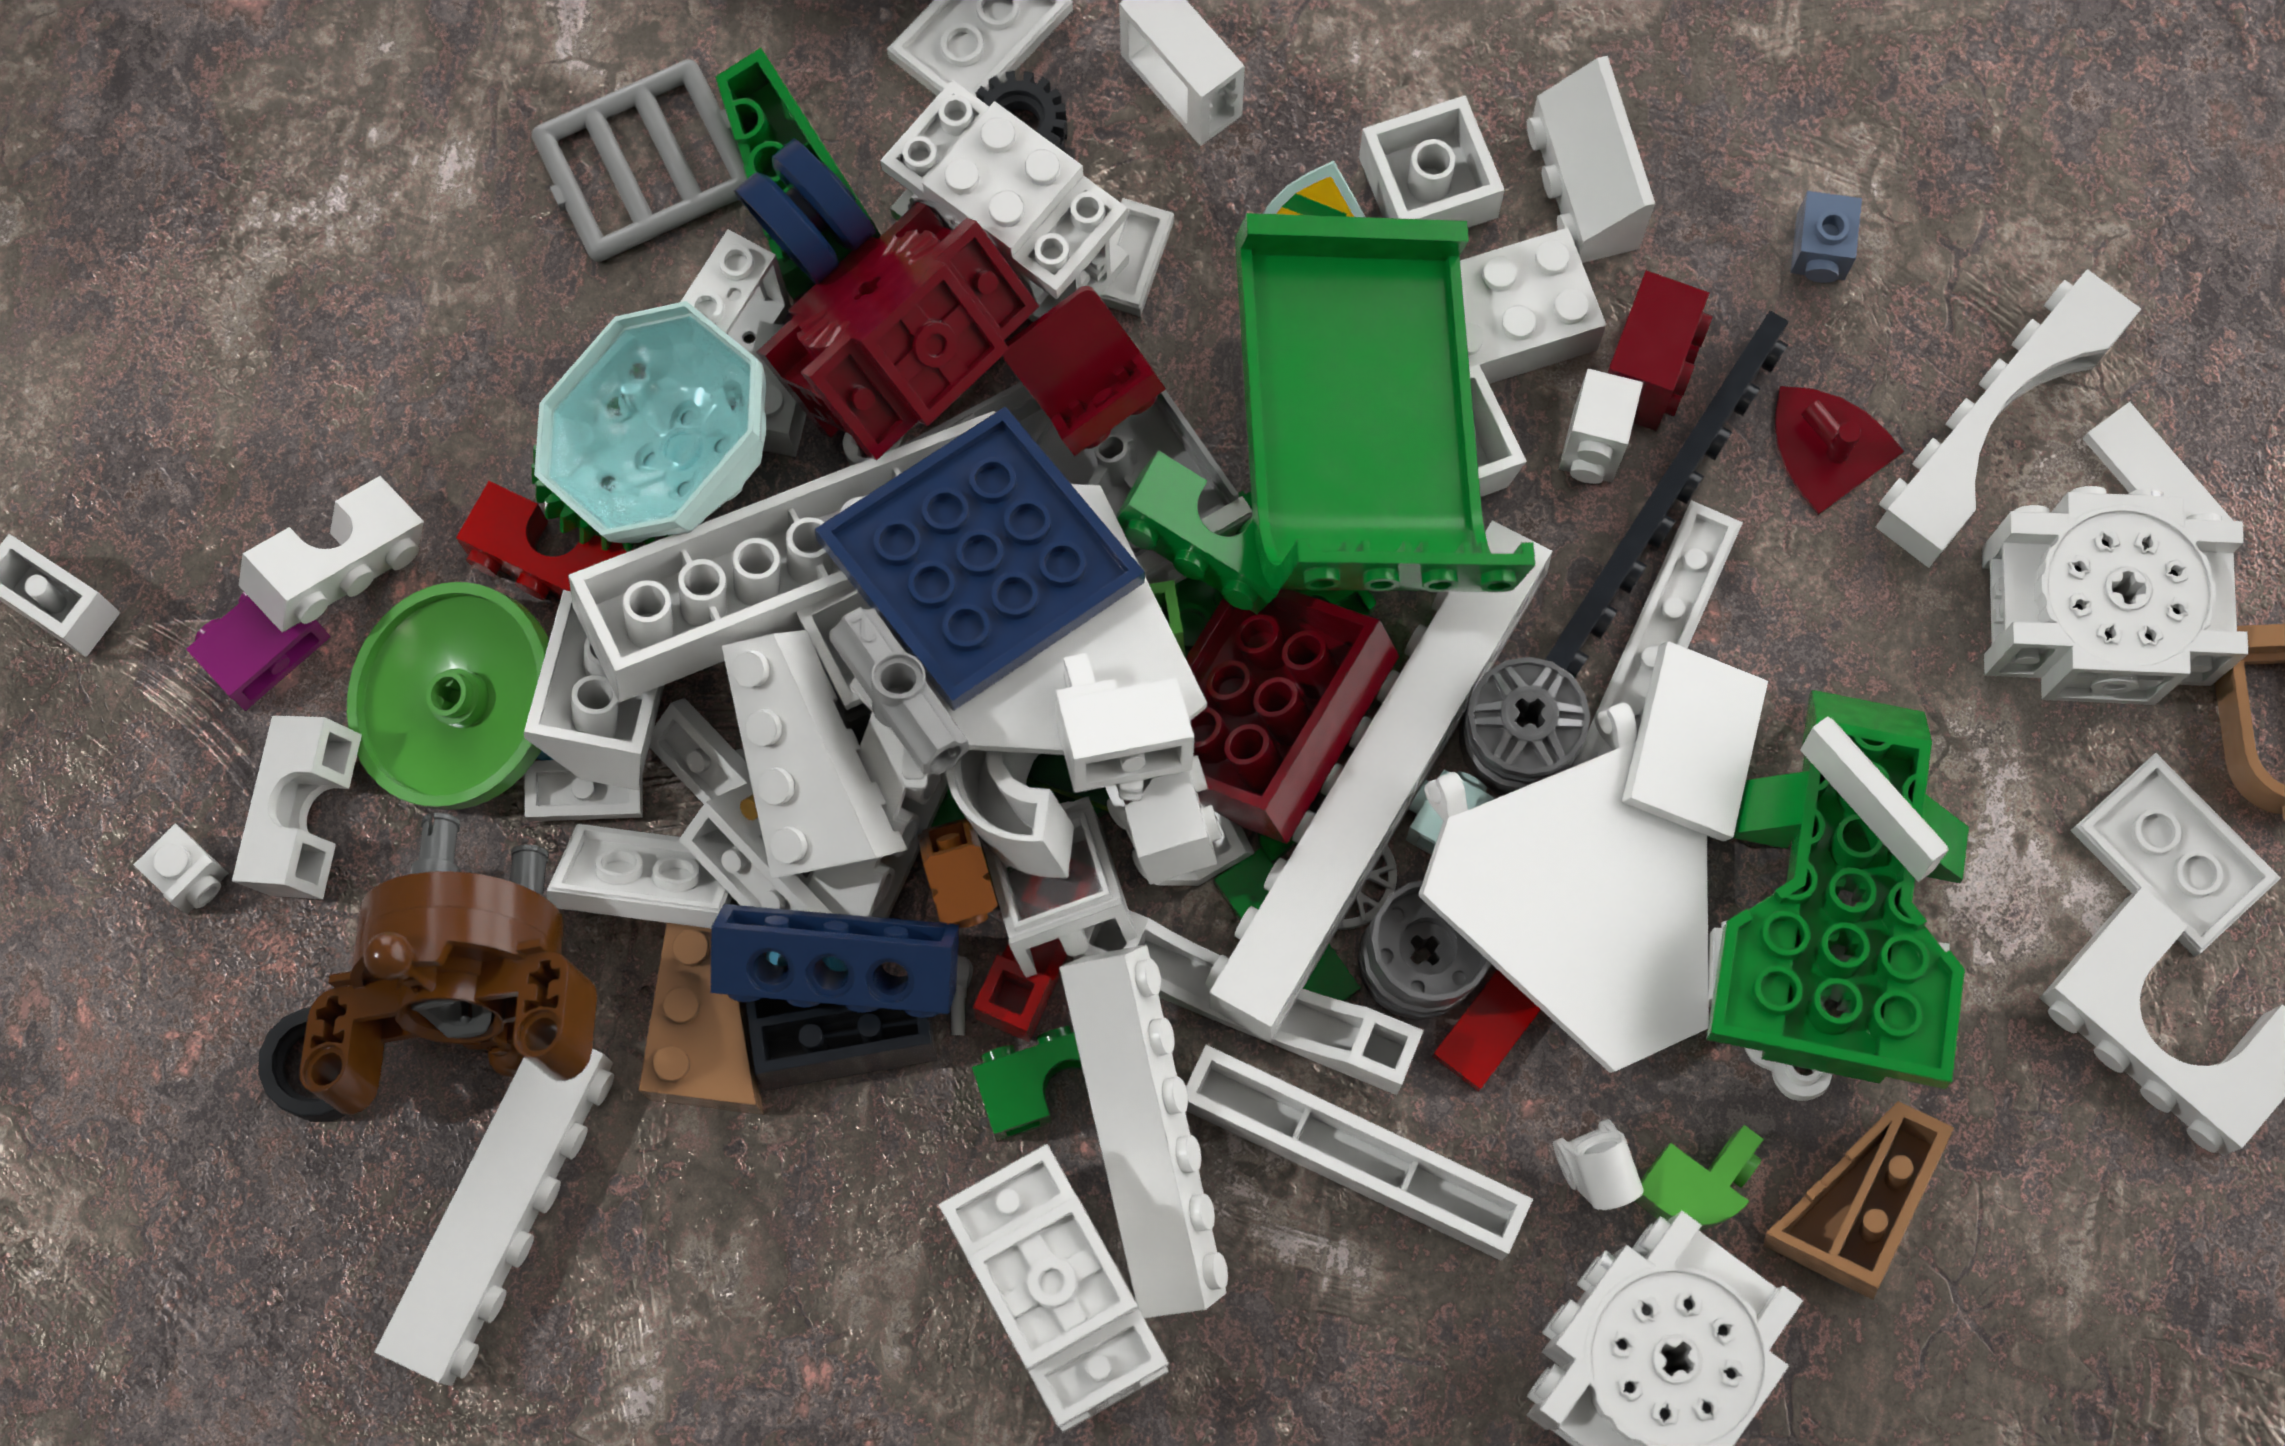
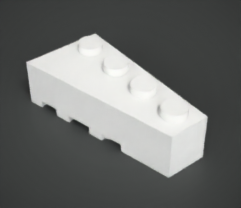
(802, 759)

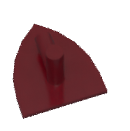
(1828, 444)

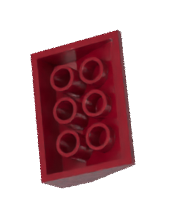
(1281, 703)

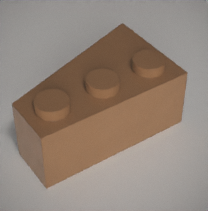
(696, 1038)
(1863, 1205)

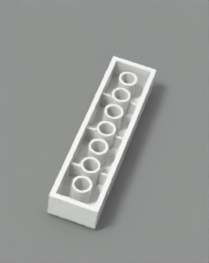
(727, 580)

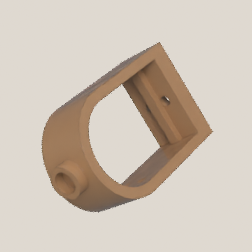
(2243, 765)

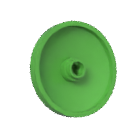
(447, 695)

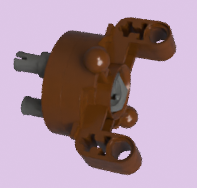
(453, 965)

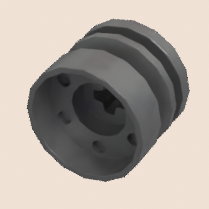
(1513, 756)
(1398, 983)

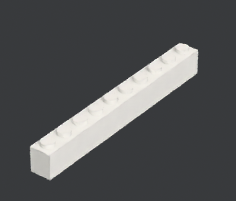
(1367, 798)

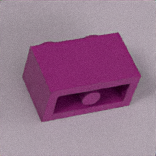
(250, 653)

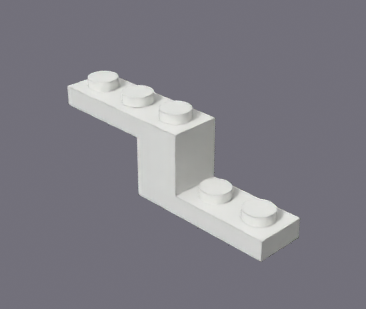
(719, 833)

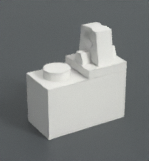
(1120, 732)

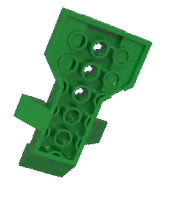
(1777, 958)

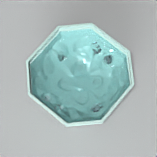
(653, 425)

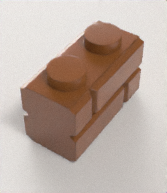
(957, 873)

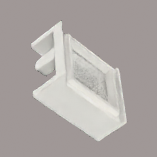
(1054, 908)

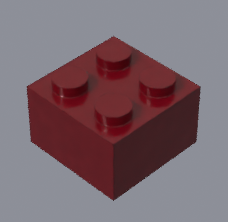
(1661, 344)

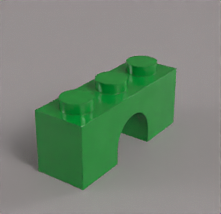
(1165, 518)
(1016, 1082)

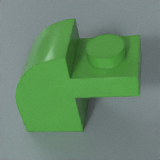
(1682, 1184)

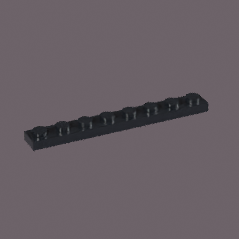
(1677, 483)

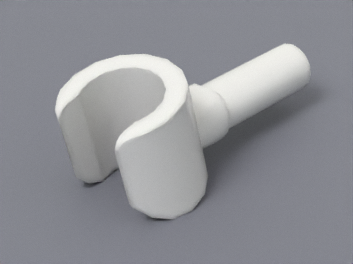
(964, 977)

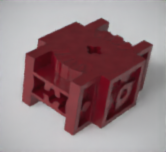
(899, 329)

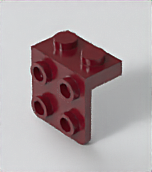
(1083, 369)

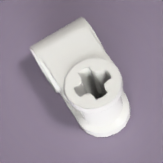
(1600, 1167)

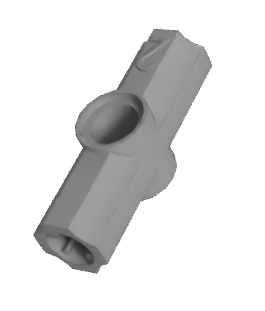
(913, 716)

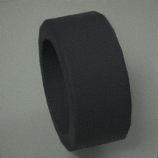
(272, 1071)

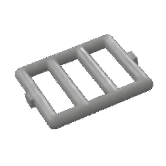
(594, 116)

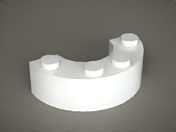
(1013, 820)

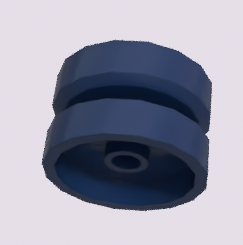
(812, 205)

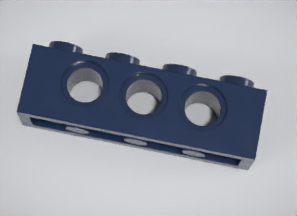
(862, 942)

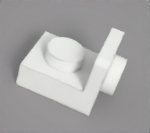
(182, 870)

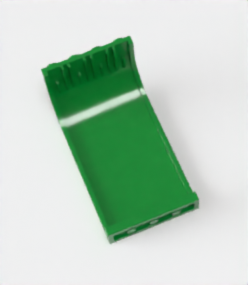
(1362, 407)

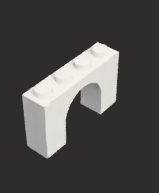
(2102, 1002)

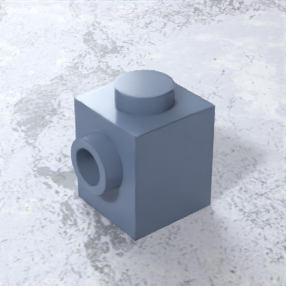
(1826, 236)

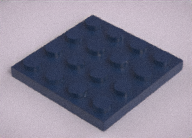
(980, 557)

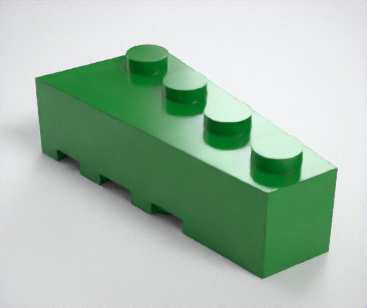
(764, 121)

